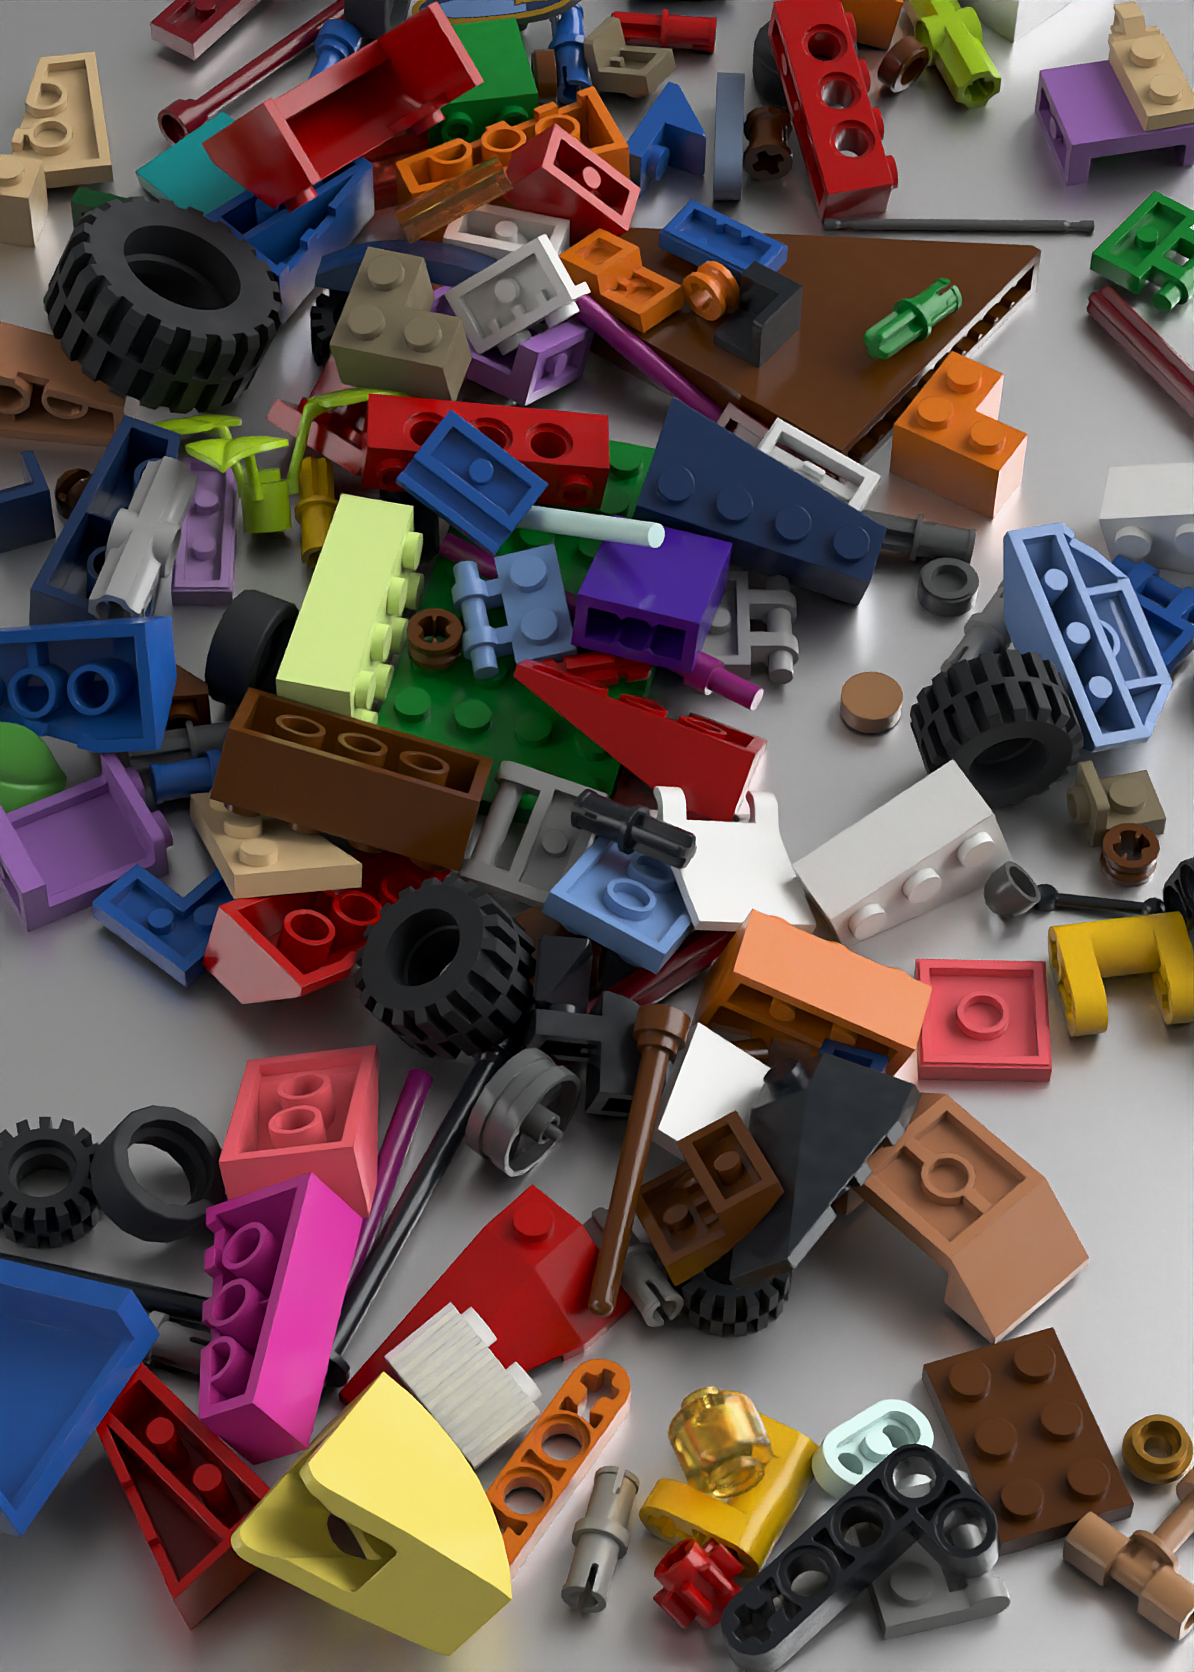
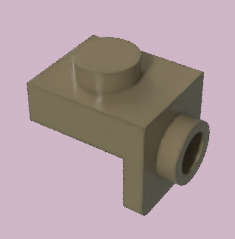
(622, 66)

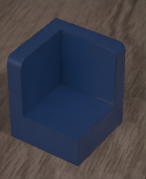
(26, 509)

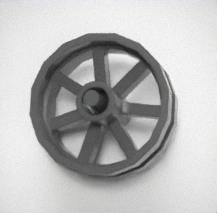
(523, 1112)

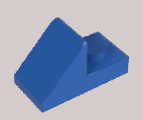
(666, 137)

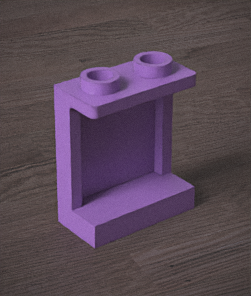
(1091, 117)
(536, 366)
(79, 843)

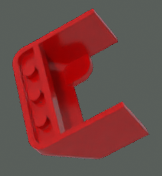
(346, 110)

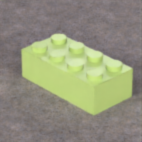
(355, 610)

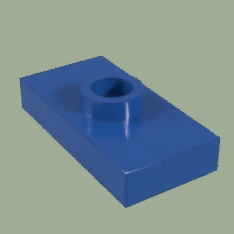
(706, 235)

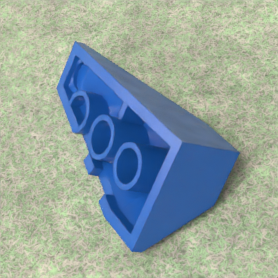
(91, 681)

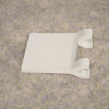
(736, 865)

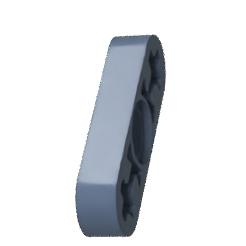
(728, 136)

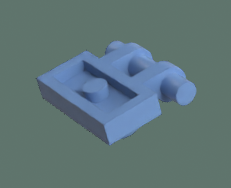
(534, 607)

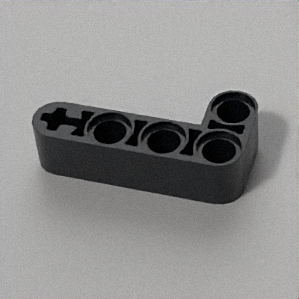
(854, 1568)

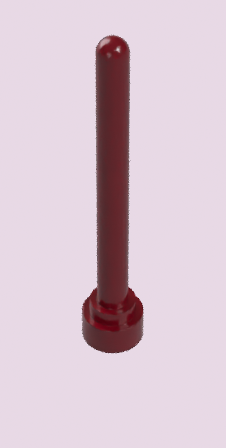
(188, 115)

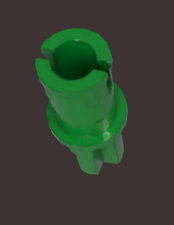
(912, 319)

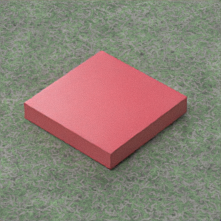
(984, 1021)

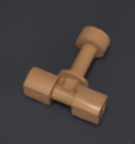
(1142, 1562)

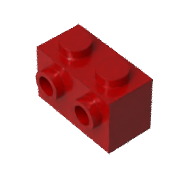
(570, 182)

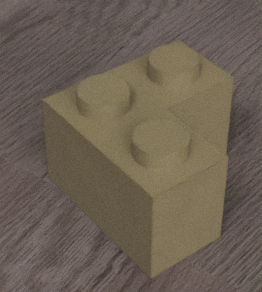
(391, 335)

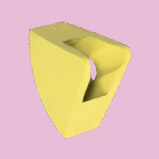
(413, 1506)

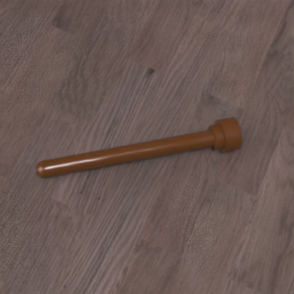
(659, 1035)

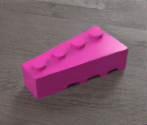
(273, 1313)

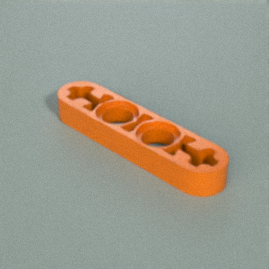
(553, 1477)

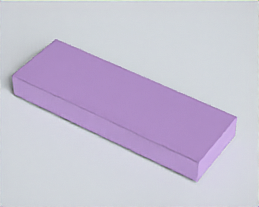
(207, 547)

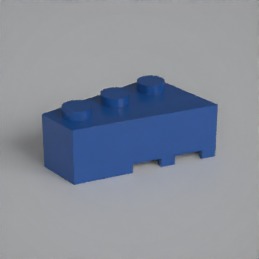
(299, 239)

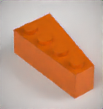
(584, 120)

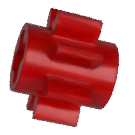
(697, 1582)

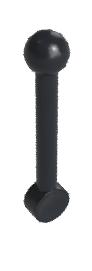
(1051, 898)

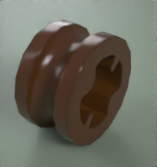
(433, 623)
(1129, 837)

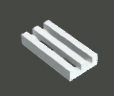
(824, 456)

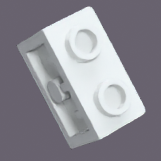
(514, 296)

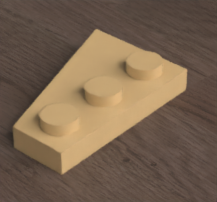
(66, 122)
(267, 856)

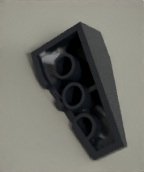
(816, 1132)

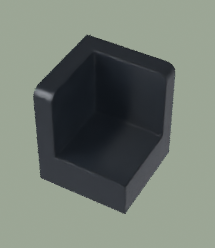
(765, 316)

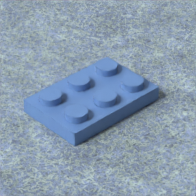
(622, 904)

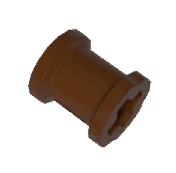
(767, 153)

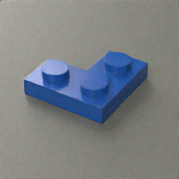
(161, 922)

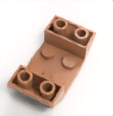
(974, 1214)

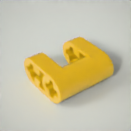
(1119, 947)
(745, 1523)

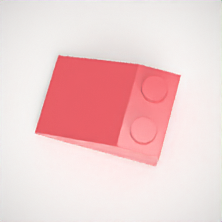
(304, 1118)

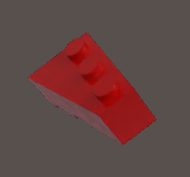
(183, 1491)

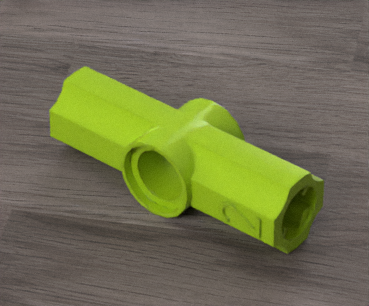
(955, 48)

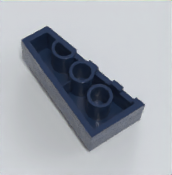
(775, 518)
(78, 555)

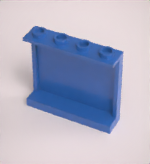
(62, 1366)

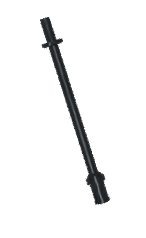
(418, 1193)

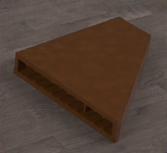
(823, 371)

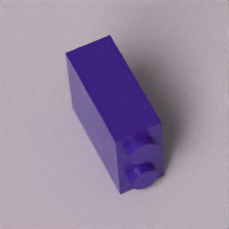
(653, 600)

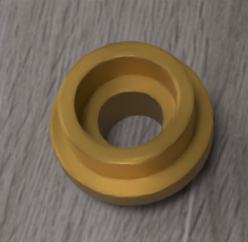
(1161, 1433)

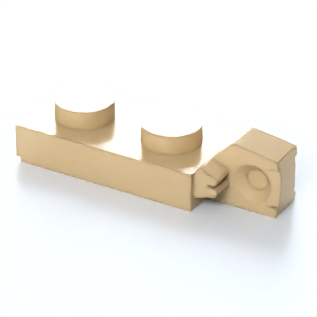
(1148, 71)

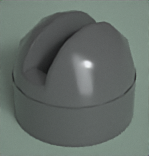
(1010, 891)

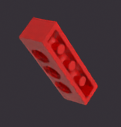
(839, 183)
(556, 445)

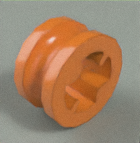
(711, 290)

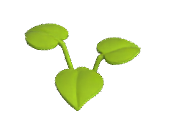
(261, 491)

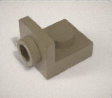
(1113, 801)

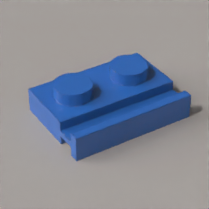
(471, 483)

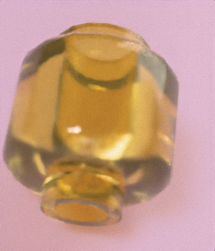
(720, 1442)

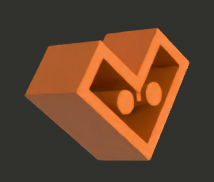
(954, 439)

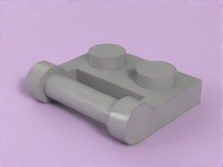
(547, 846)
(913, 1590)

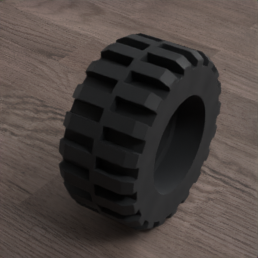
(163, 305)

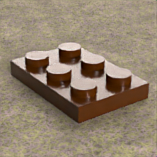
(1027, 1438)

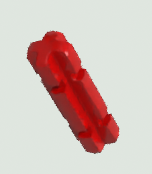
(602, 667)

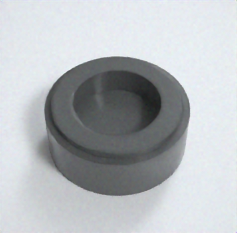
(947, 587)

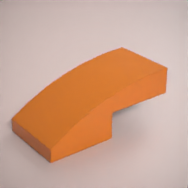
(620, 281)

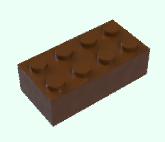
(350, 780)

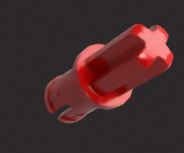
(668, 30)

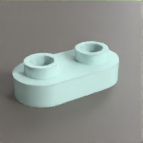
(865, 1441)

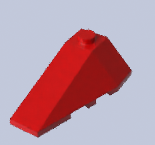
(694, 753)
(307, 939)
(527, 1282)

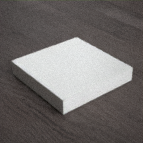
(705, 1085)

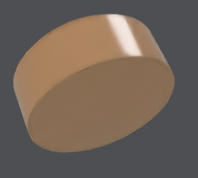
(871, 702)

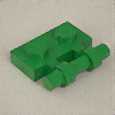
(1143, 251)

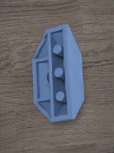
(1090, 625)

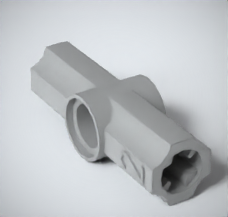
(143, 541)

